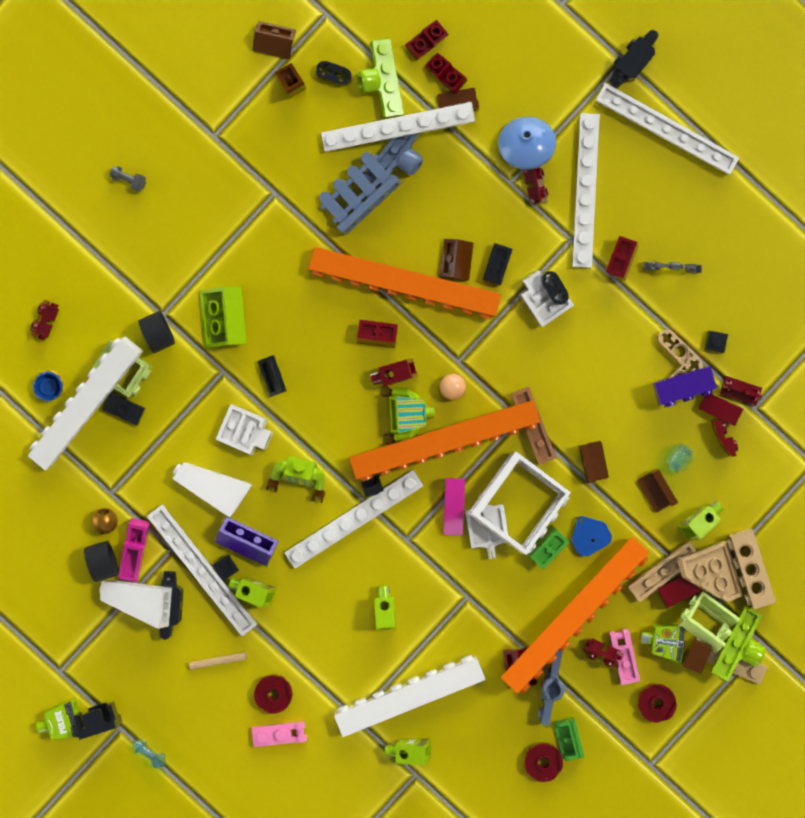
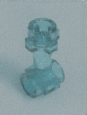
(158, 760)

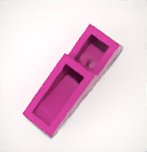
(454, 506)
(134, 549)

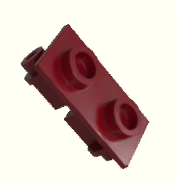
(538, 191)
(40, 326)
(741, 390)
(595, 650)

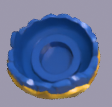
(48, 386)

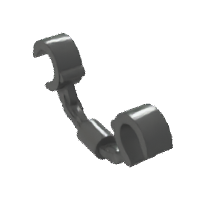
(690, 268)

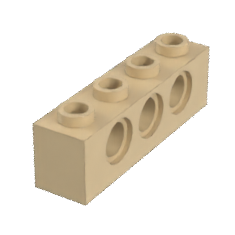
(764, 595)

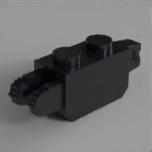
(635, 59)
(170, 580)

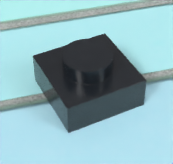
(716, 341)
(372, 486)
(226, 567)

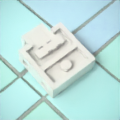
(538, 300)
(244, 430)

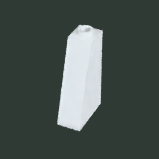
(213, 487)
(139, 600)

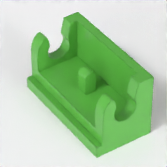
(548, 547)
(568, 739)

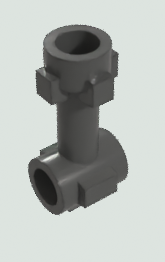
(137, 182)

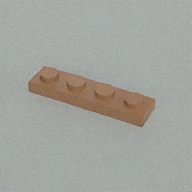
(537, 436)

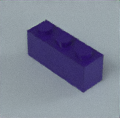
(684, 386)
(246, 541)

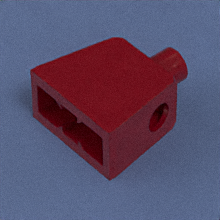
(401, 371)

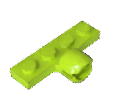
(382, 79)
(740, 646)

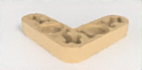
(684, 360)

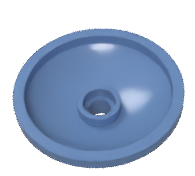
(527, 152)

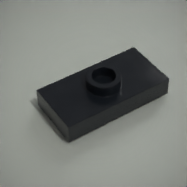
(497, 264)
(272, 376)
(124, 408)

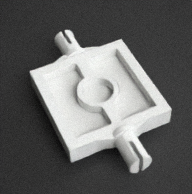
(483, 537)

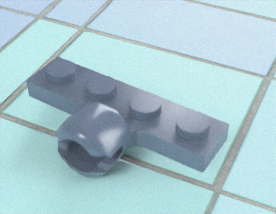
(400, 155)
(552, 690)

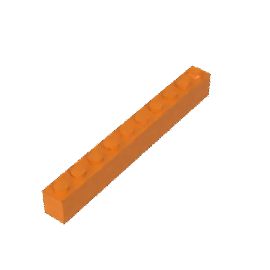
(406, 282)
(445, 439)
(575, 615)

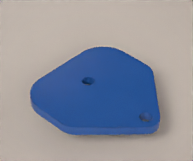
(589, 530)

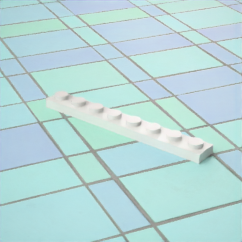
(398, 127)
(667, 129)
(585, 190)
(353, 519)
(202, 570)

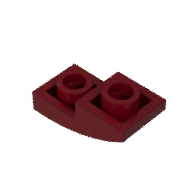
(426, 40)
(446, 73)
(721, 409)
(727, 443)

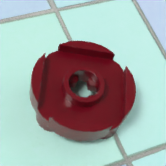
(267, 702)
(657, 714)
(552, 769)

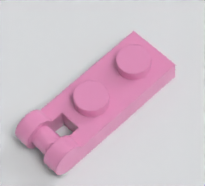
(628, 669)
(278, 734)

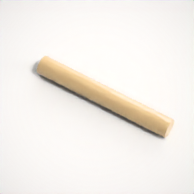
(218, 660)

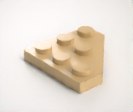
(712, 571)

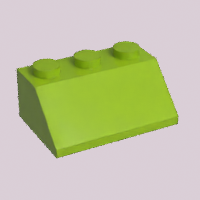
(223, 317)

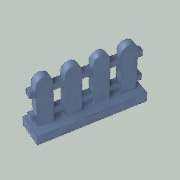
(374, 195)

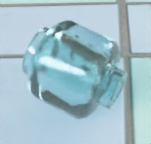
(679, 458)

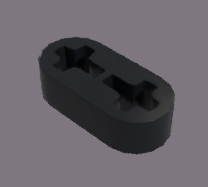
(335, 69)
(551, 290)

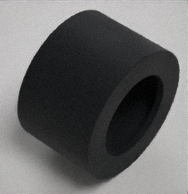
(156, 332)
(101, 561)

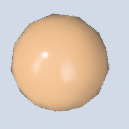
(452, 386)

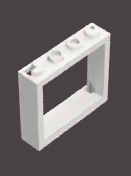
(549, 516)

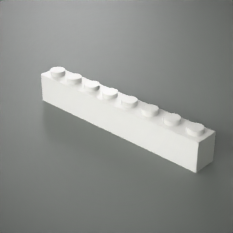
(85, 403)
(409, 696)

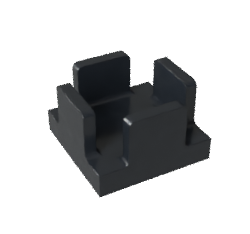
(97, 720)

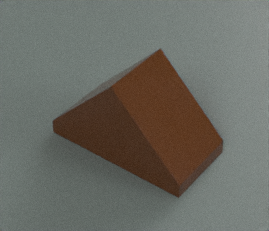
(290, 80)
(696, 656)

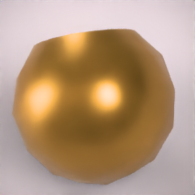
(104, 521)

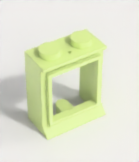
(143, 373)
(714, 609)

